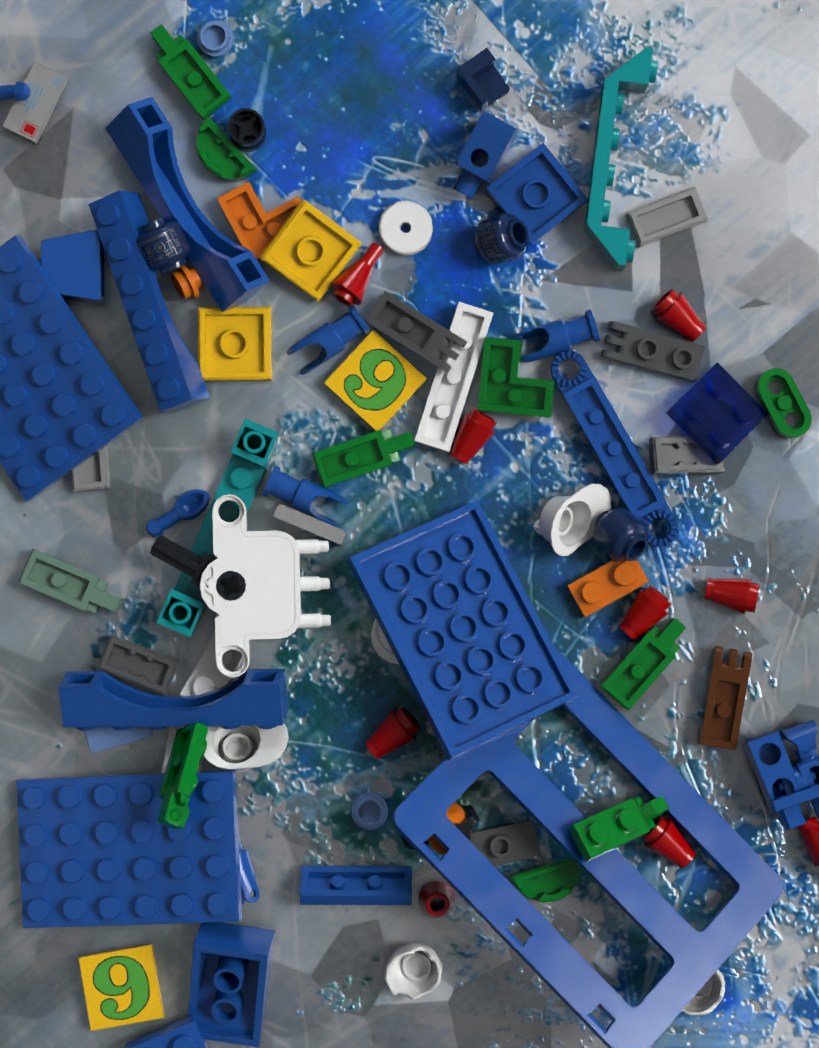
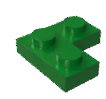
(503, 388)

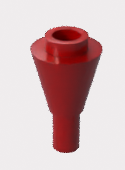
(353, 282)

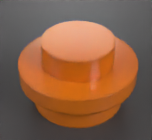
(186, 282)

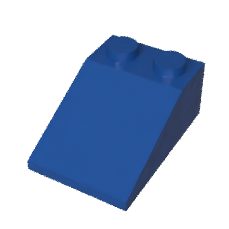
(231, 981)

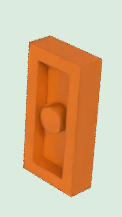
(606, 585)

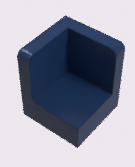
(482, 80)

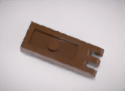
(725, 699)

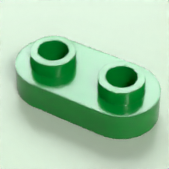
(785, 402)

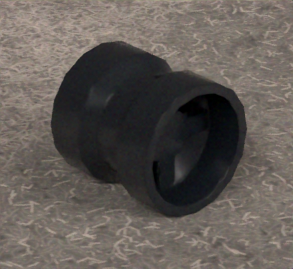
(245, 124)

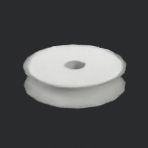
(405, 213)

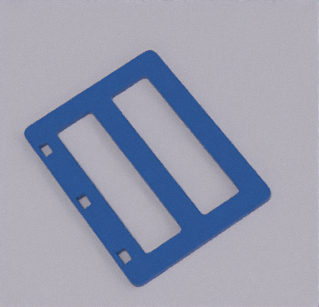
(691, 953)

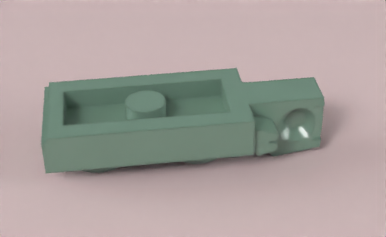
(67, 583)

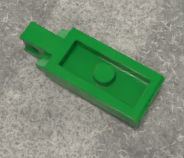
(190, 73)
(360, 456)
(643, 664)
(181, 775)
(616, 826)

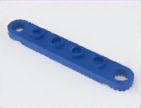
(613, 446)

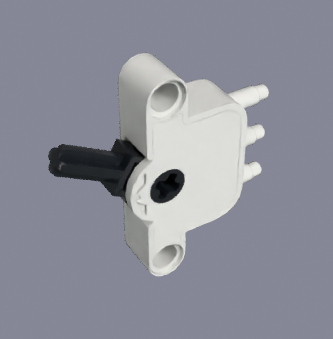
(268, 577)

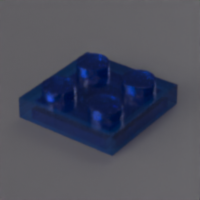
(717, 413)

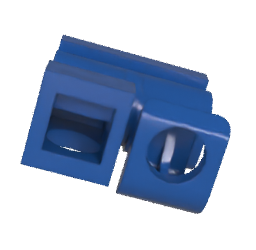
(787, 784)

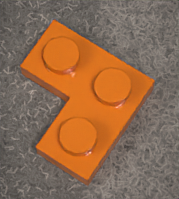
(250, 221)

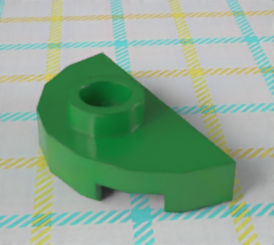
(220, 154)
(548, 881)

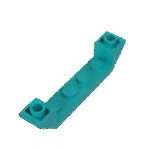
(632, 77)
(241, 478)

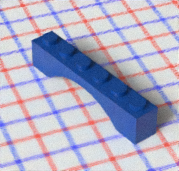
(148, 148)
(168, 362)
(100, 700)

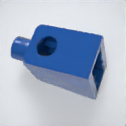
(490, 137)
(76, 266)

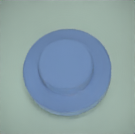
(215, 38)
(369, 811)

